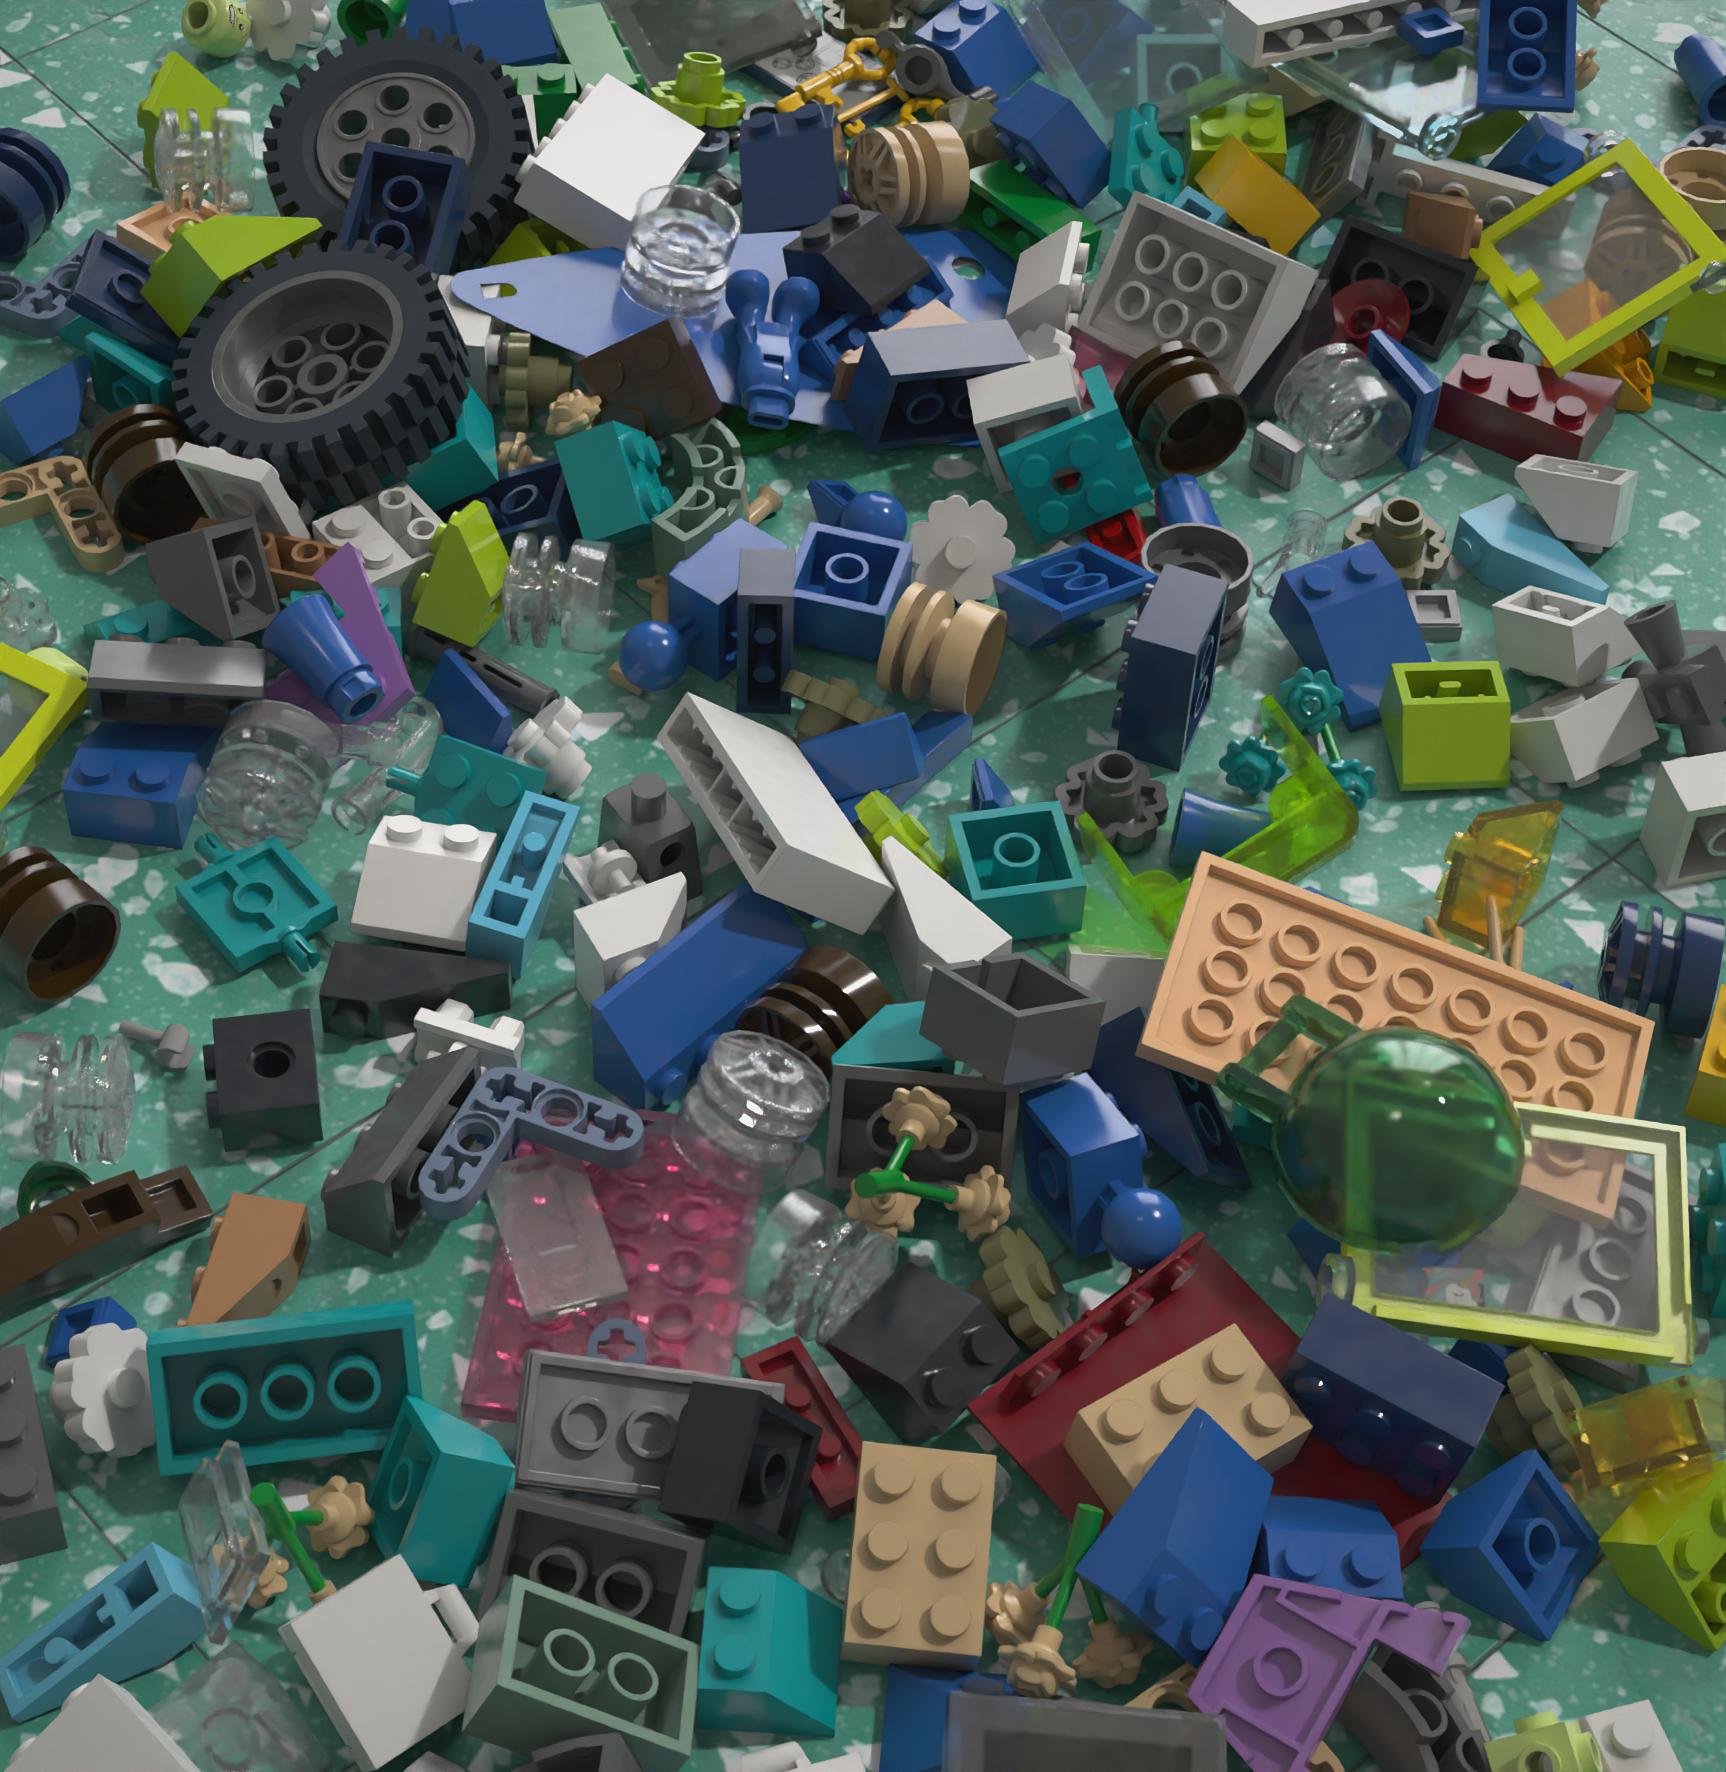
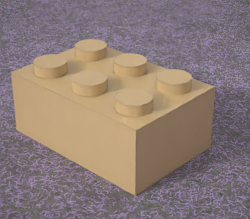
(1223, 1375)
(918, 1557)

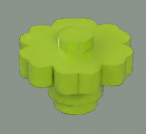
(699, 93)
(886, 820)

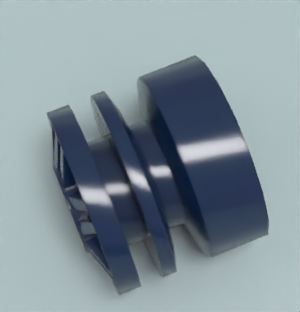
(31, 190)
(1663, 969)

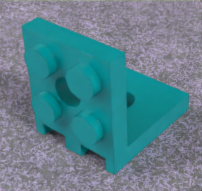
(1093, 445)

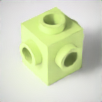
(1543, 1736)

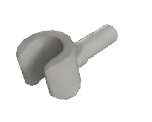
(172, 1045)

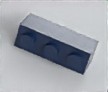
(765, 629)

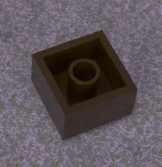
(651, 380)

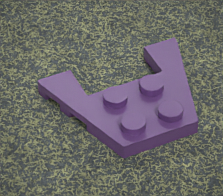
(363, 622)
(1296, 1655)

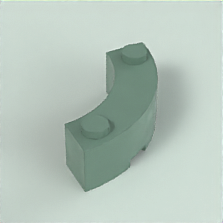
(713, 489)

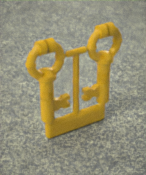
(853, 69)

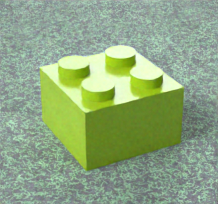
(1252, 118)

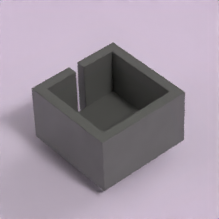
(1011, 1019)

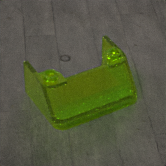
(1309, 829)

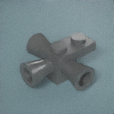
(1680, 681)

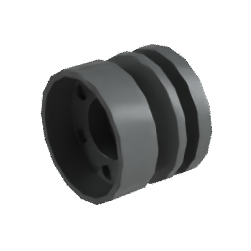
(1209, 552)

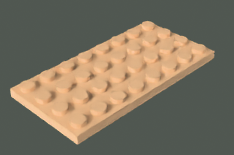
(1259, 940)

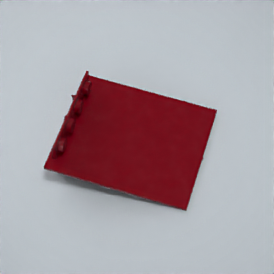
(1139, 1329)

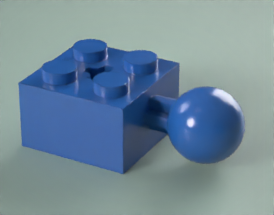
(1052, 143)
(852, 576)
(700, 617)
(1089, 1177)

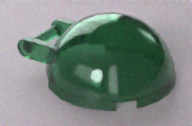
(1384, 1130)

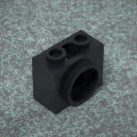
(263, 1080)

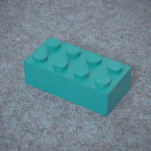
(282, 1384)

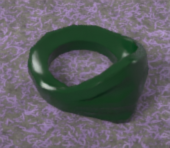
(47, 1177)

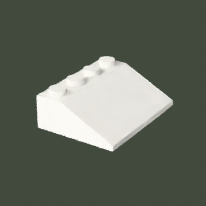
(1194, 284)

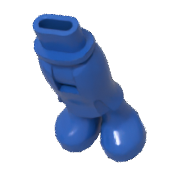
(769, 349)

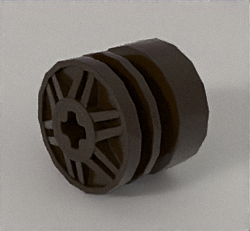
(1181, 409)
(137, 476)
(51, 926)
(818, 1004)

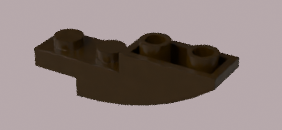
(93, 1226)

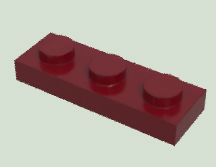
(810, 1396)

